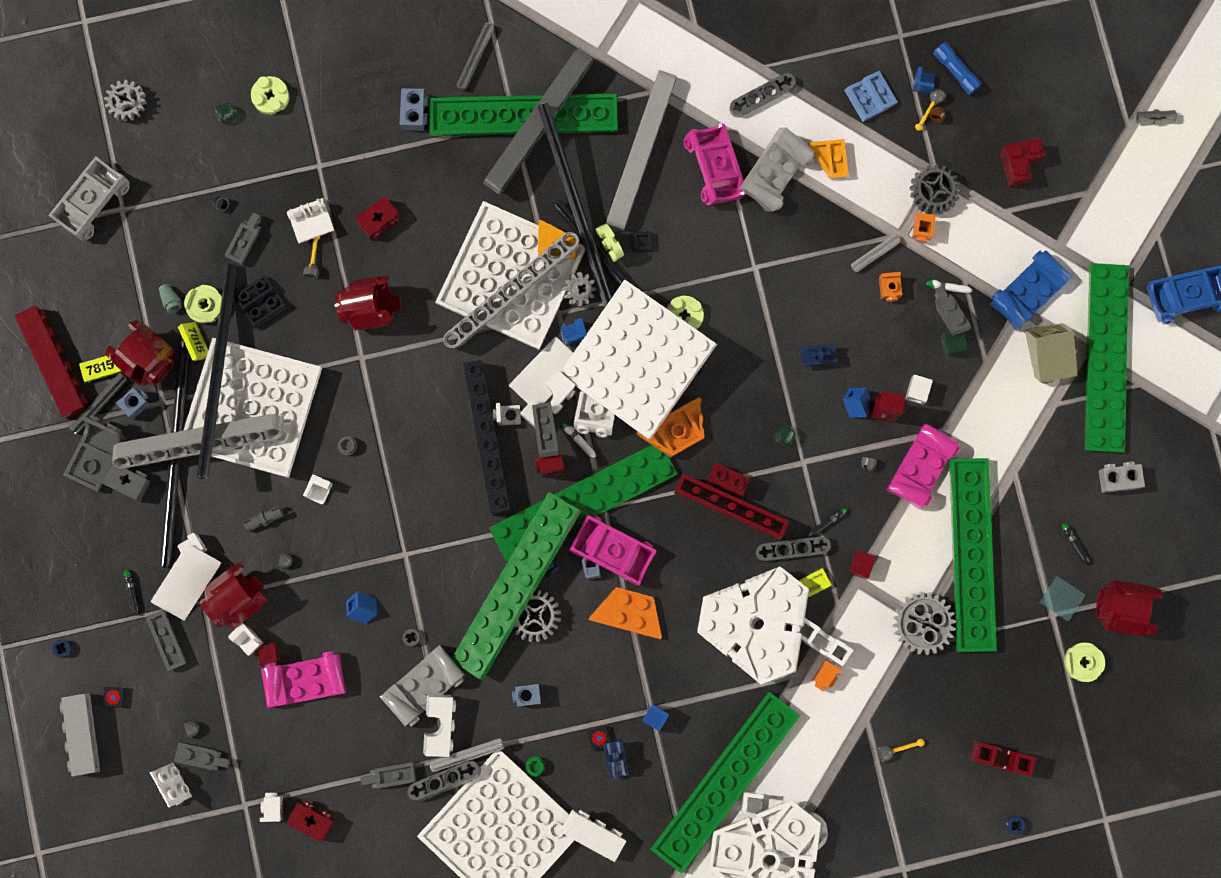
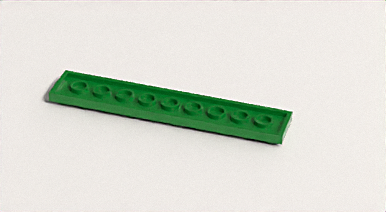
(508, 113)
(1106, 358)
(594, 494)
(972, 555)
(515, 585)
(725, 782)

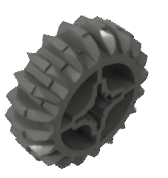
(927, 187)

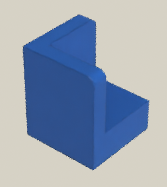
(923, 82)
(574, 332)
(858, 402)
(361, 607)
(655, 717)

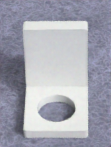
(500, 411)

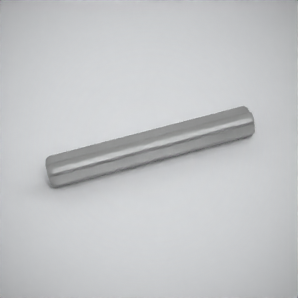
(466, 755)

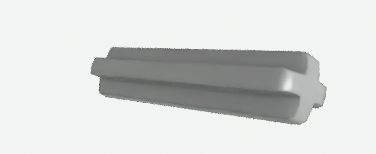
(875, 253)

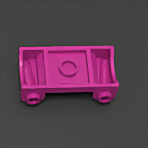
(716, 163)
(923, 466)
(612, 549)
(303, 680)

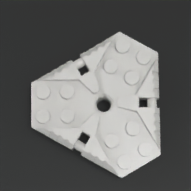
(730, 620)
(786, 834)

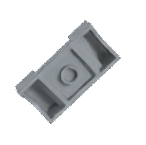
(776, 169)
(88, 197)
(431, 676)

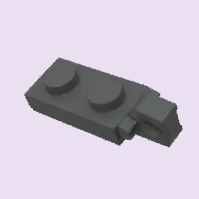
(244, 239)
(950, 312)
(200, 757)
(390, 776)

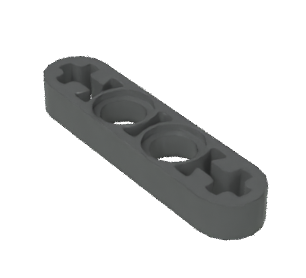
(763, 96)
(792, 546)
(445, 784)

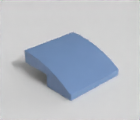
(870, 96)

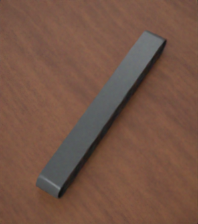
(533, 127)

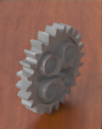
(917, 640)

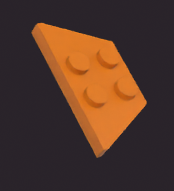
(679, 429)
(629, 612)

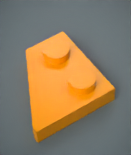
(831, 157)
(548, 235)

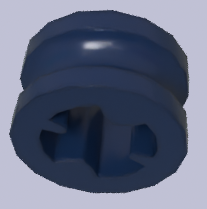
(553, 568)
(56, 651)
(1015, 819)

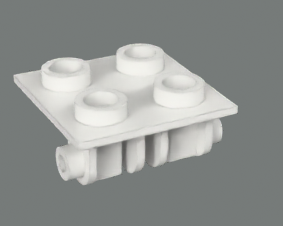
(310, 220)
(171, 784)

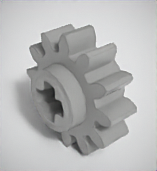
(585, 286)

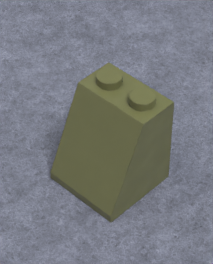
(1052, 352)

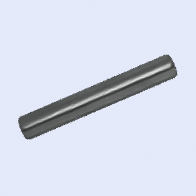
(475, 56)
(103, 398)

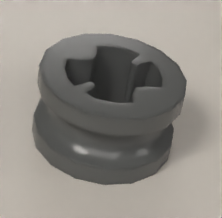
(409, 631)

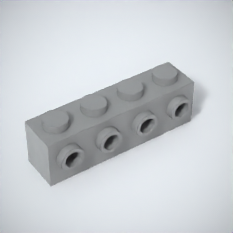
(80, 734)

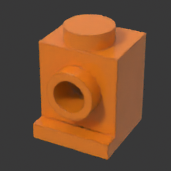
(927, 222)
(890, 294)
(826, 675)

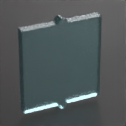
(1062, 598)

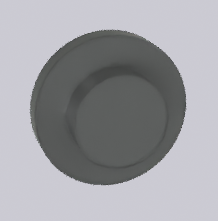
(347, 445)

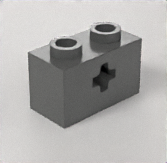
(134, 489)

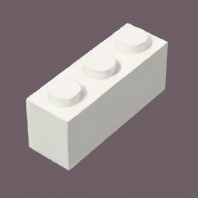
(593, 834)

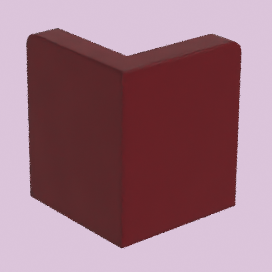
(861, 564)
(268, 653)

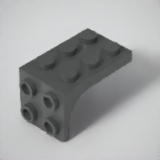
(94, 453)

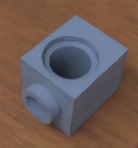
(125, 403)
(535, 691)

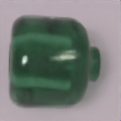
(225, 112)
(785, 435)

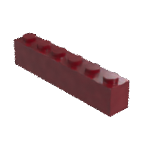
(51, 362)
(731, 507)

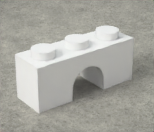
(561, 389)
(824, 644)
(439, 743)

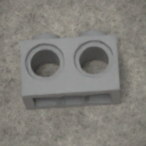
(1121, 482)

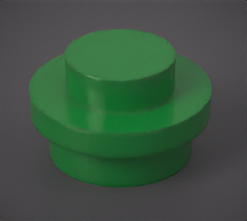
(535, 766)

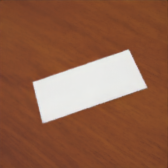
(532, 380)
(185, 582)

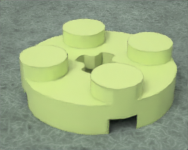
(265, 85)
(610, 242)
(200, 294)
(692, 307)
(1091, 653)

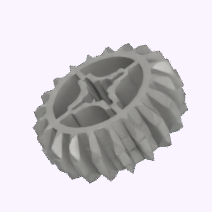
(546, 628)

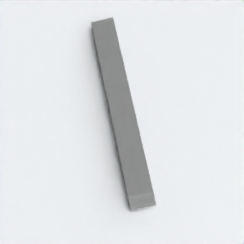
(641, 149)
(502, 294)
(188, 442)

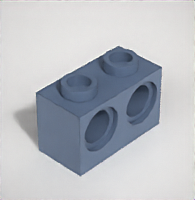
(408, 109)

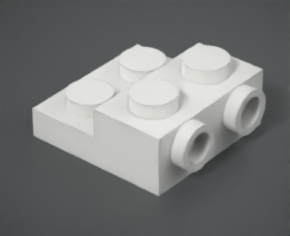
(593, 417)

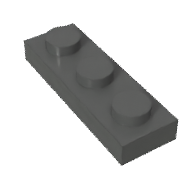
(545, 430)
(166, 640)

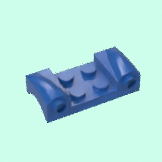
(1031, 289)
(1185, 293)

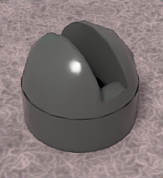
(868, 463)
(284, 561)
(191, 728)

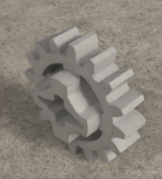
(125, 92)

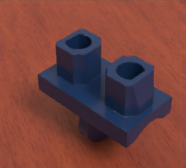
(818, 355)
(616, 758)

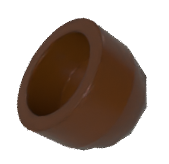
(937, 114)

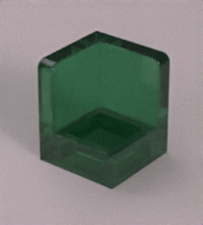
(953, 343)

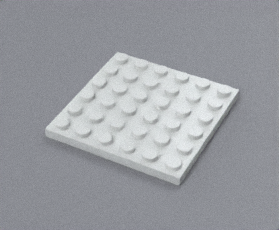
(493, 254)
(638, 359)
(256, 386)
(499, 825)

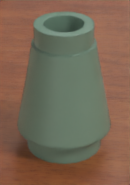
(170, 300)

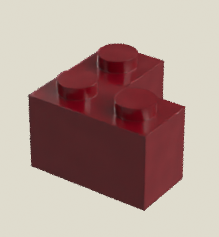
(1017, 158)

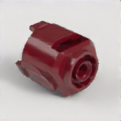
(367, 303)
(142, 355)
(232, 598)
(1127, 607)

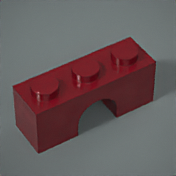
(888, 407)
(1002, 758)

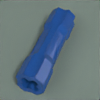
(947, 57)

